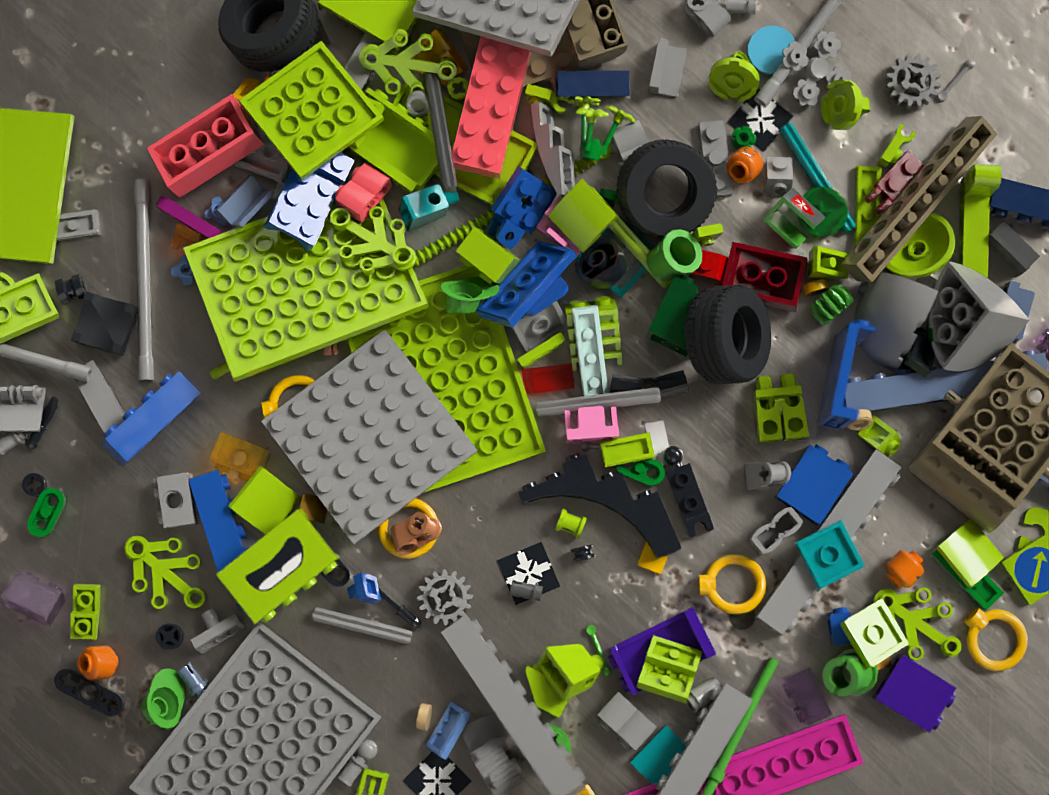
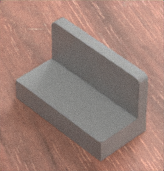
(667, 69)

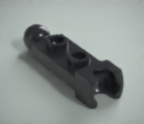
(686, 492)

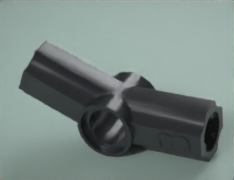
(668, 384)

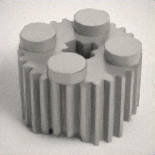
(495, 766)

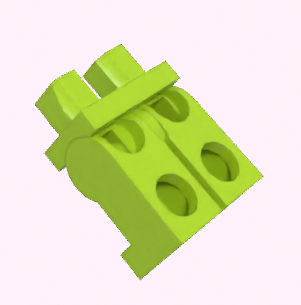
(776, 402)

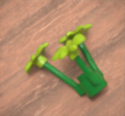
(591, 147)

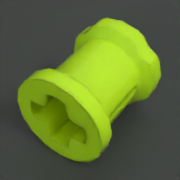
(457, 83)
(571, 523)

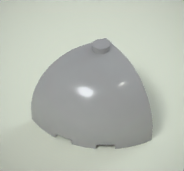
(896, 310)
(971, 319)

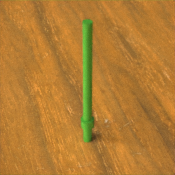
(717, 773)

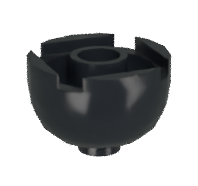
(602, 264)

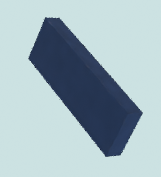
(592, 83)

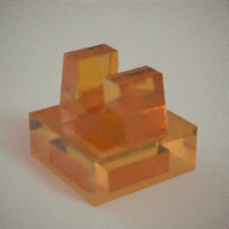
(184, 234)

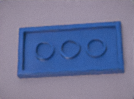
(526, 283)

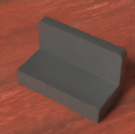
(1012, 248)

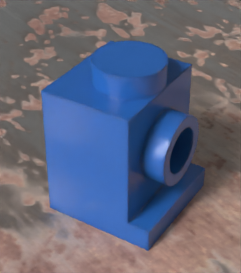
(836, 633)

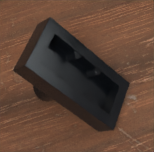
(920, 355)

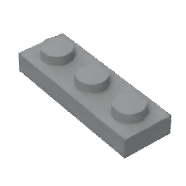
(715, 150)

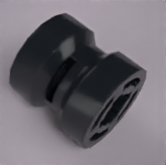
(70, 288)

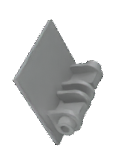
(21, 408)

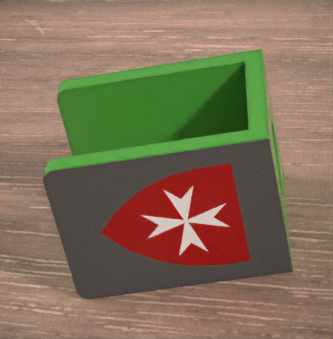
(784, 227)

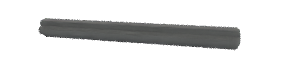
(440, 132)

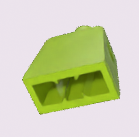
(570, 669)

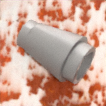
(700, 695)

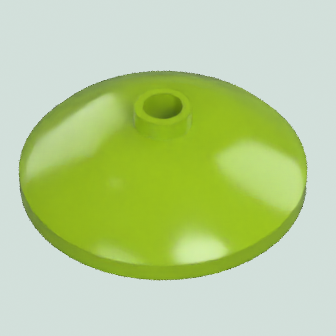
(932, 238)

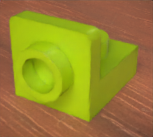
(881, 437)

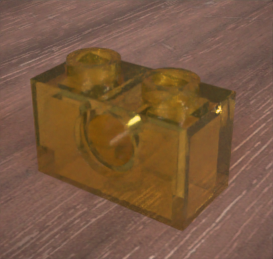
(226, 449)

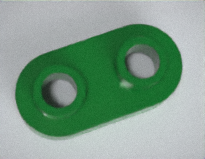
(639, 472)
(46, 512)

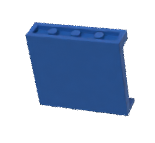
(832, 412)

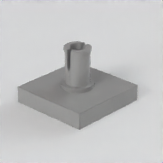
(539, 328)

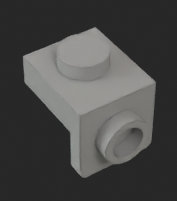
(778, 176)

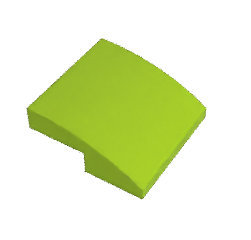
(582, 215)
(264, 501)
(969, 553)
(669, 669)

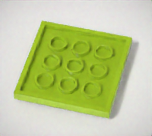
(311, 110)

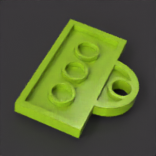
(23, 306)

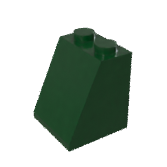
(669, 322)

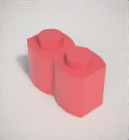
(363, 192)

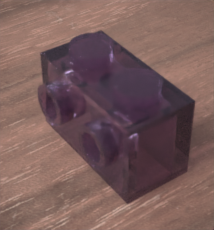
(33, 597)
(806, 695)

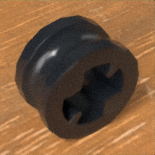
(29, 479)
(583, 553)

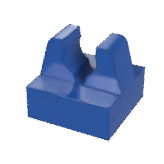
(364, 589)

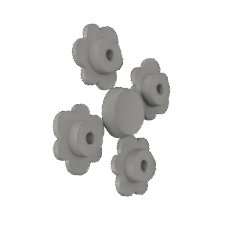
(816, 67)

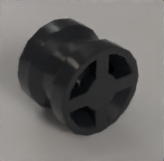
(166, 639)

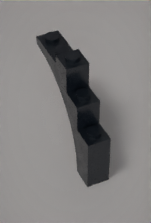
(579, 482)

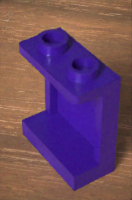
(915, 693)

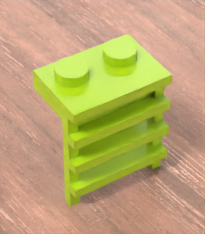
(608, 320)

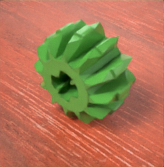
(831, 303)

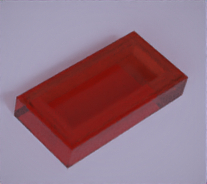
(548, 379)

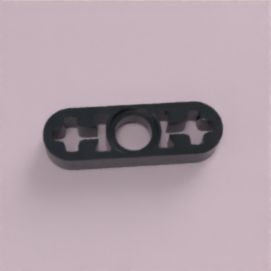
(69, 690)

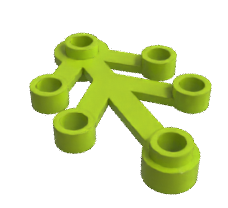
(404, 62)
(375, 242)
(161, 570)
(913, 621)

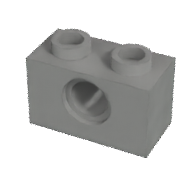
(186, 512)

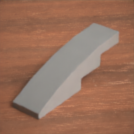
(555, 158)
(101, 399)

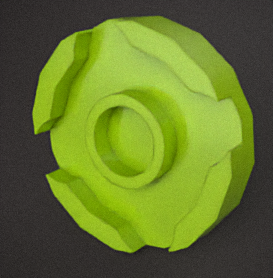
(734, 77)
(843, 104)

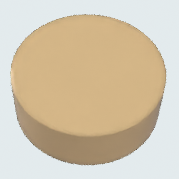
(863, 421)
(424, 717)

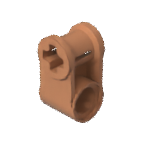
(414, 533)

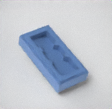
(448, 730)

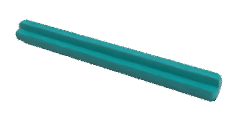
(809, 164)

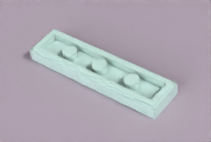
(590, 350)

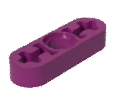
(186, 217)

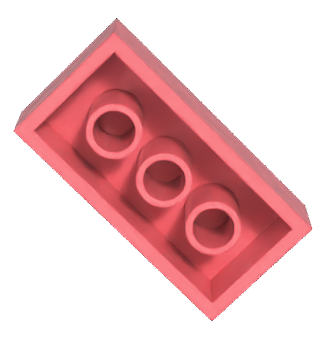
(205, 146)

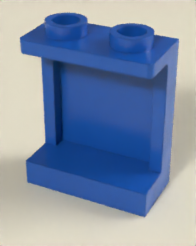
(814, 484)

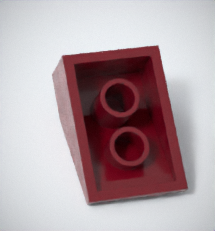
(769, 273)

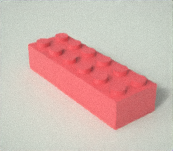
(490, 108)

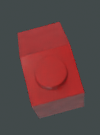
(711, 268)

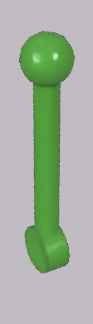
(591, 630)

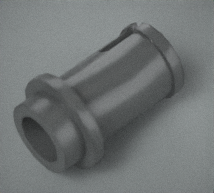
(526, 590)

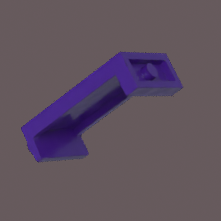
(631, 654)

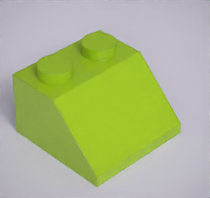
(487, 255)

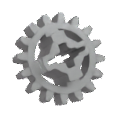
(918, 89)
(458, 602)

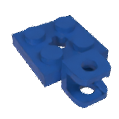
(510, 212)

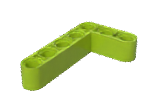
(975, 191)

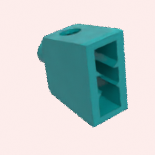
(417, 207)

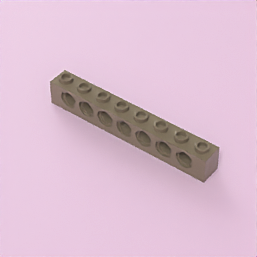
(919, 199)

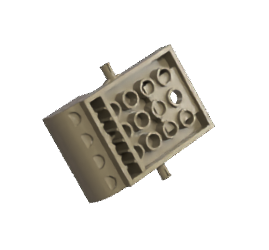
(587, 42)
(992, 442)

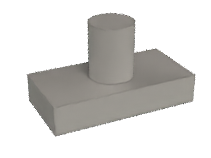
(217, 630)

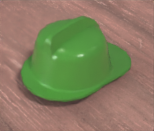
(467, 294)
(165, 699)

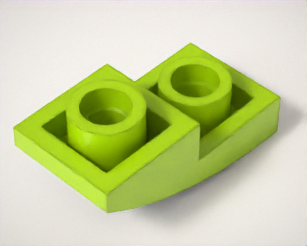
(86, 611)

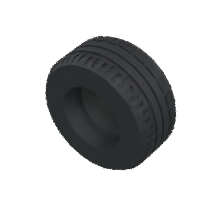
(275, 46)
(638, 168)
(728, 334)

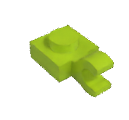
(545, 96)
(893, 152)

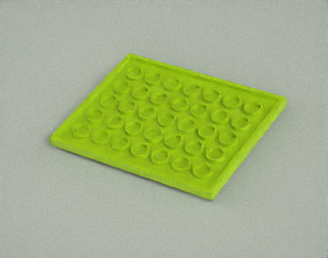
(285, 302)
(471, 374)

